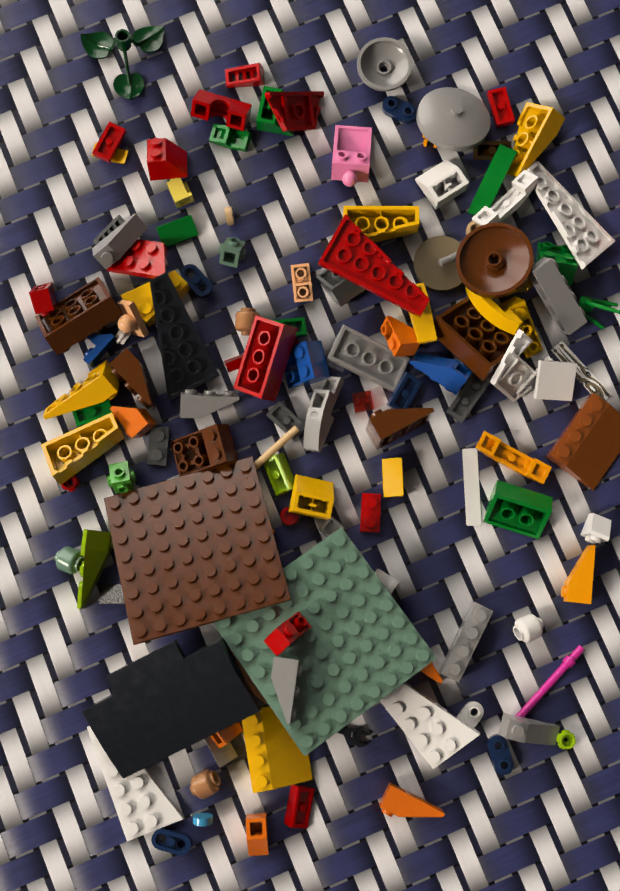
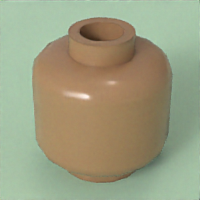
(244, 320)
(205, 784)

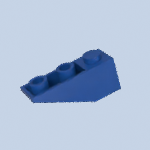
(445, 371)

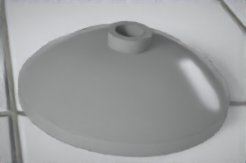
(388, 55)

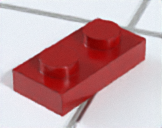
(500, 107)
(109, 142)
(370, 512)

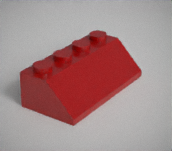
(265, 358)

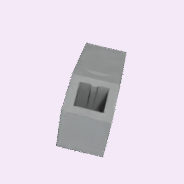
(201, 404)
(284, 680)

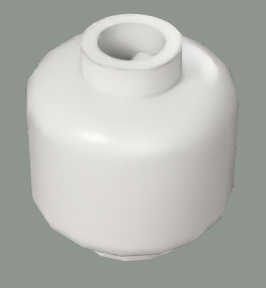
(528, 628)

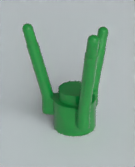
(588, 303)

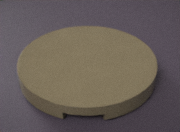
(429, 271)

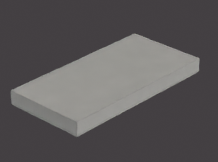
(367, 358)

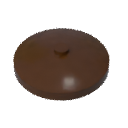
(494, 260)

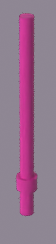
(568, 662)

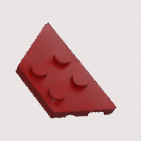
(295, 109)
(142, 260)

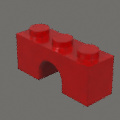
(209, 104)

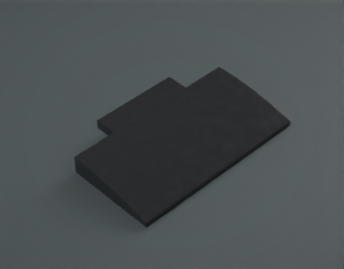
(169, 704)

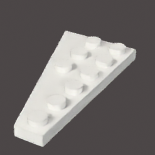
(577, 227)
(428, 724)
(136, 798)

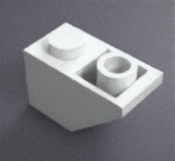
(596, 529)

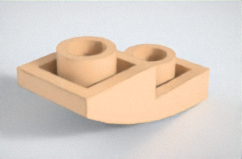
(301, 282)

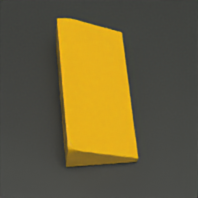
(392, 477)

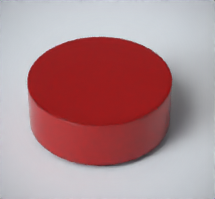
(288, 518)

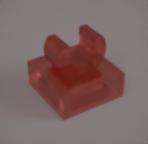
(362, 401)

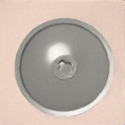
(453, 119)

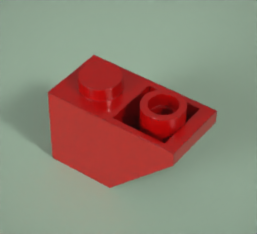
(287, 633)

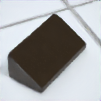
(487, 149)

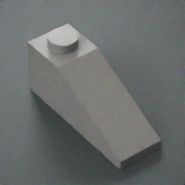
(118, 241)
(528, 730)

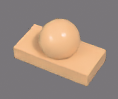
(131, 319)

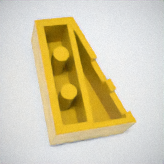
(143, 297)

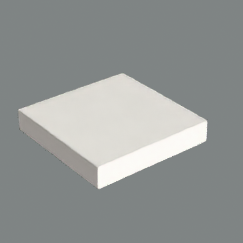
(555, 380)

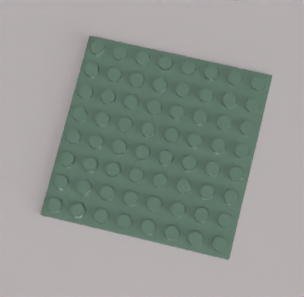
(350, 655)

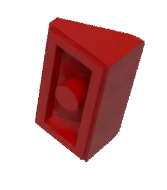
(299, 806)

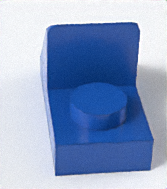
(102, 344)

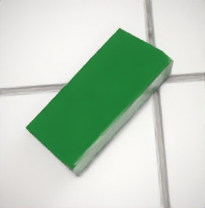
(177, 231)

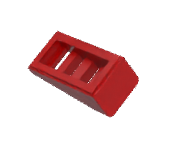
(253, 81)

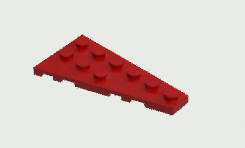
(366, 265)

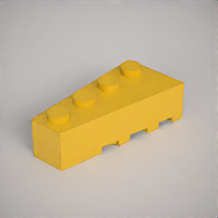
(384, 222)
(81, 446)

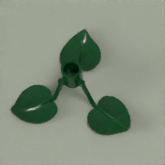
(100, 43)

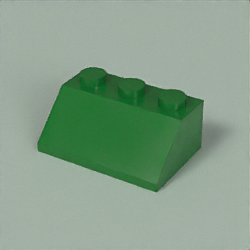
(518, 509)

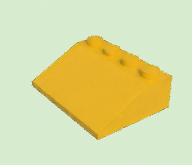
(272, 753)

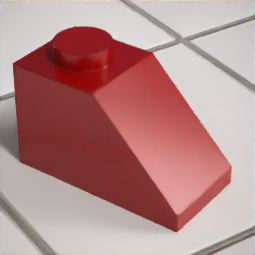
(43, 299)

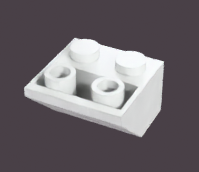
(442, 183)

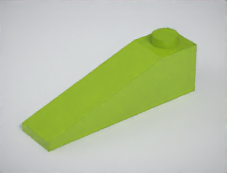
(96, 551)

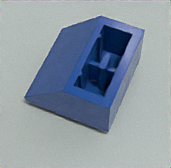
(306, 364)

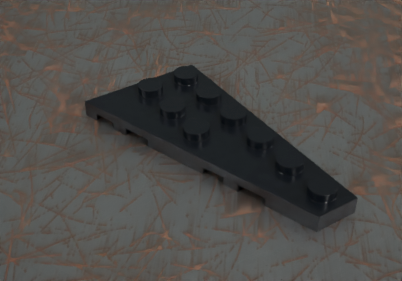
(181, 348)

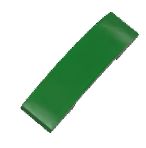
(493, 179)

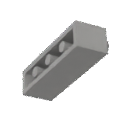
(556, 296)
(465, 641)

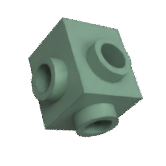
(232, 252)

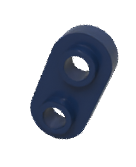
(398, 110)
(197, 280)
(500, 755)
(171, 843)

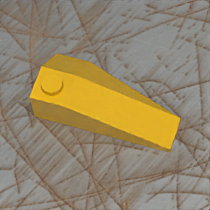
(536, 130)
(95, 389)

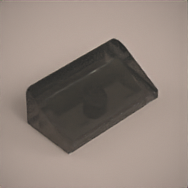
(111, 595)

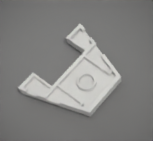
(513, 374)

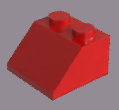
(166, 160)

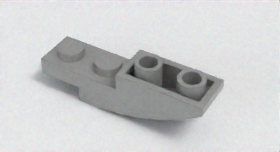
(319, 413)

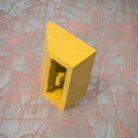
(312, 497)

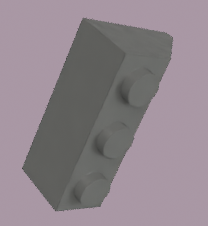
(338, 288)

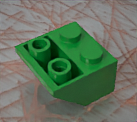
(266, 119)
(563, 257)

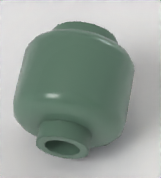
(69, 560)

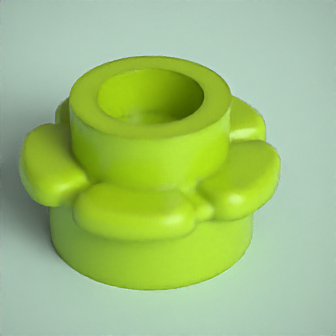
(570, 739)

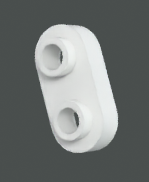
(465, 714)

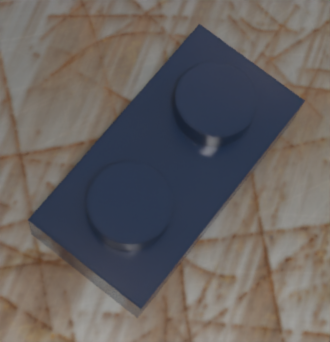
(404, 392)

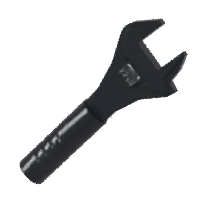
(354, 735)

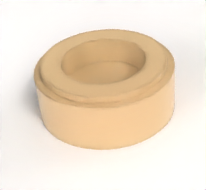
(229, 216)

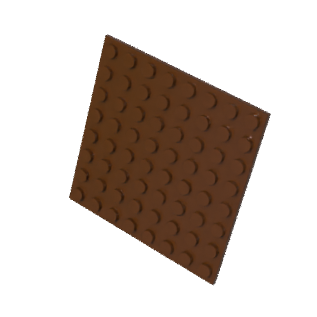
(195, 550)

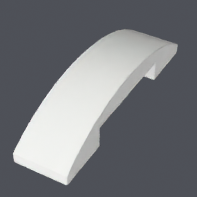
(510, 202)

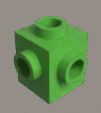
(121, 477)

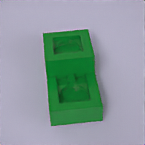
(230, 138)

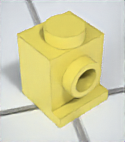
(180, 192)

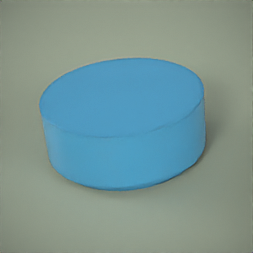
(202, 819)

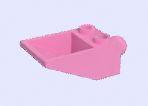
(351, 154)

